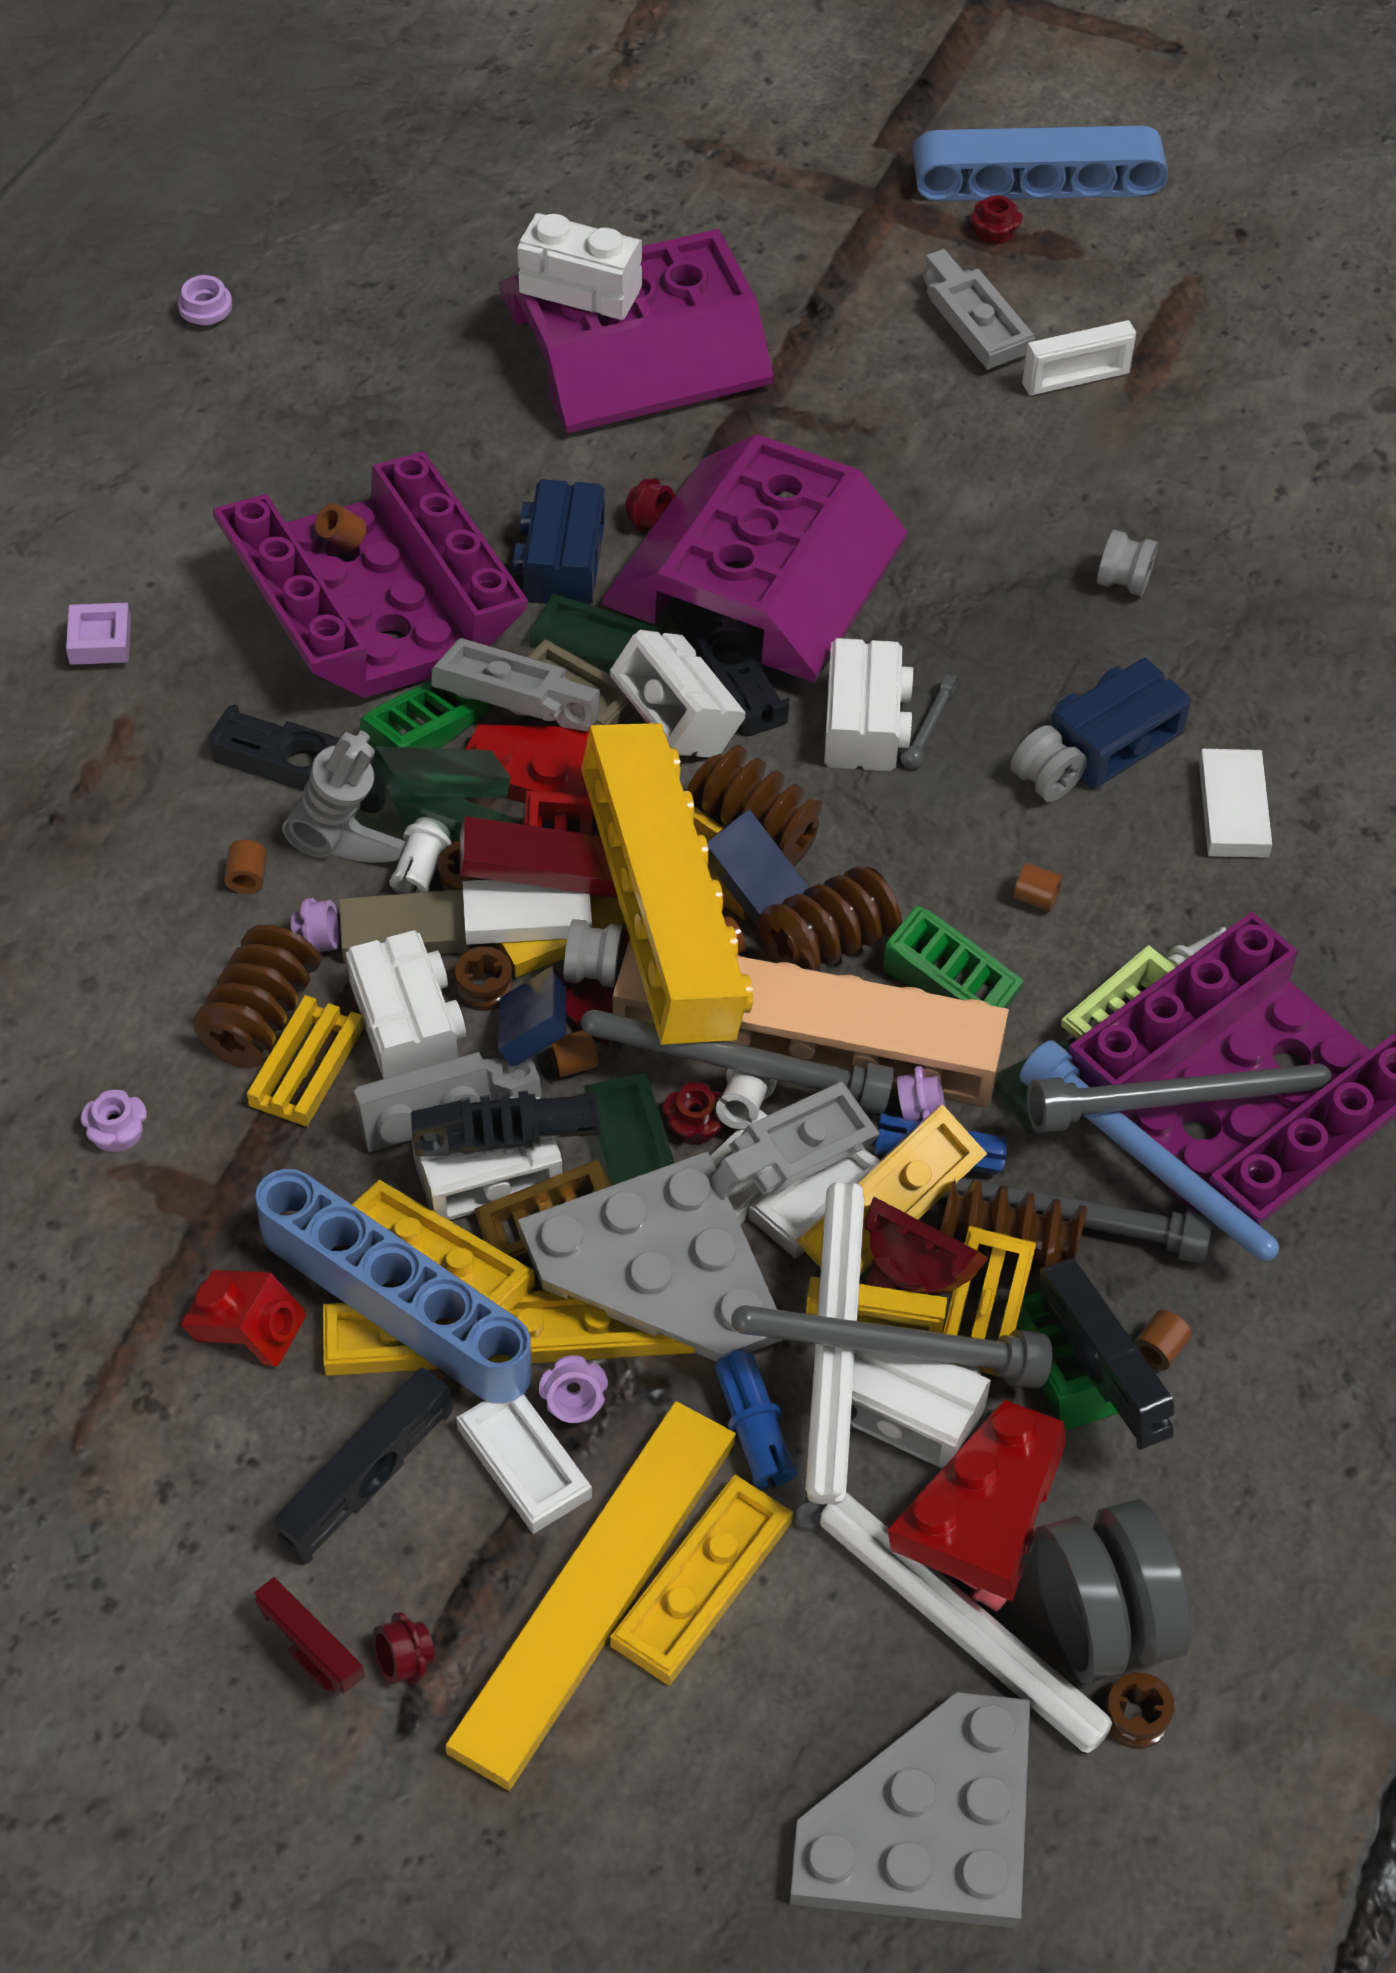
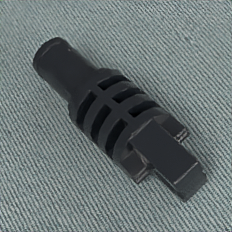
(505, 1123)

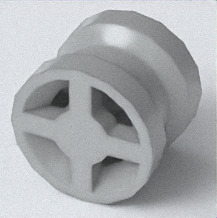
(1127, 562)
(1048, 763)
(593, 953)

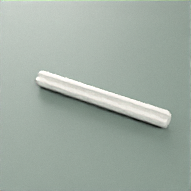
(835, 1365)
(969, 1626)

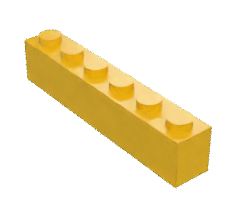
(665, 885)

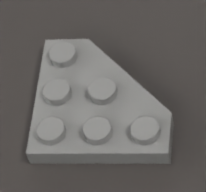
(654, 1257)
(927, 1822)

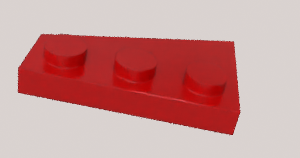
(536, 757)
(985, 1501)

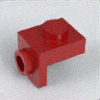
(247, 1311)

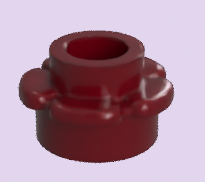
(996, 219)
(647, 503)
(693, 1126)
(403, 1649)

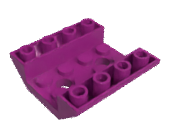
(667, 351)
(805, 554)
(413, 573)
(1231, 1014)

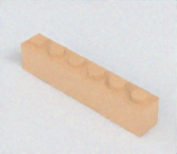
(856, 1021)

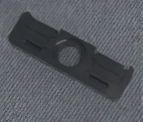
(746, 681)
(265, 748)
(1107, 1352)
(363, 1464)

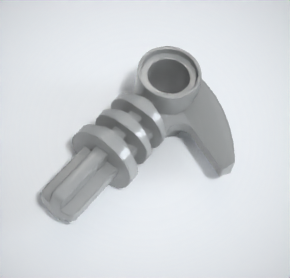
(325, 813)

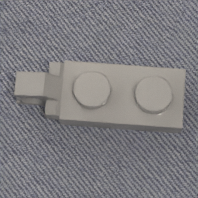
(976, 311)
(516, 684)
(387, 1104)
(795, 1143)

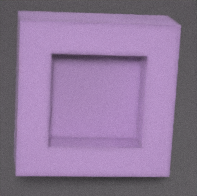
(98, 633)

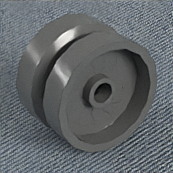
(1112, 1590)

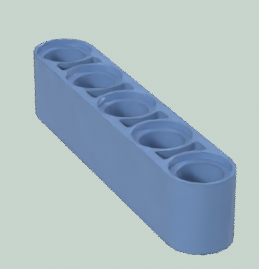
(1040, 163)
(402, 1311)

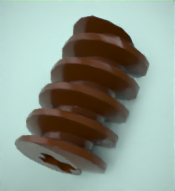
(729, 790)
(830, 919)
(255, 994)
(1054, 1237)

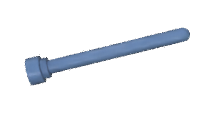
(1054, 1061)

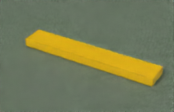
(554, 1324)
(590, 1597)

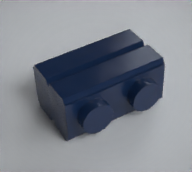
(562, 541)
(1121, 719)

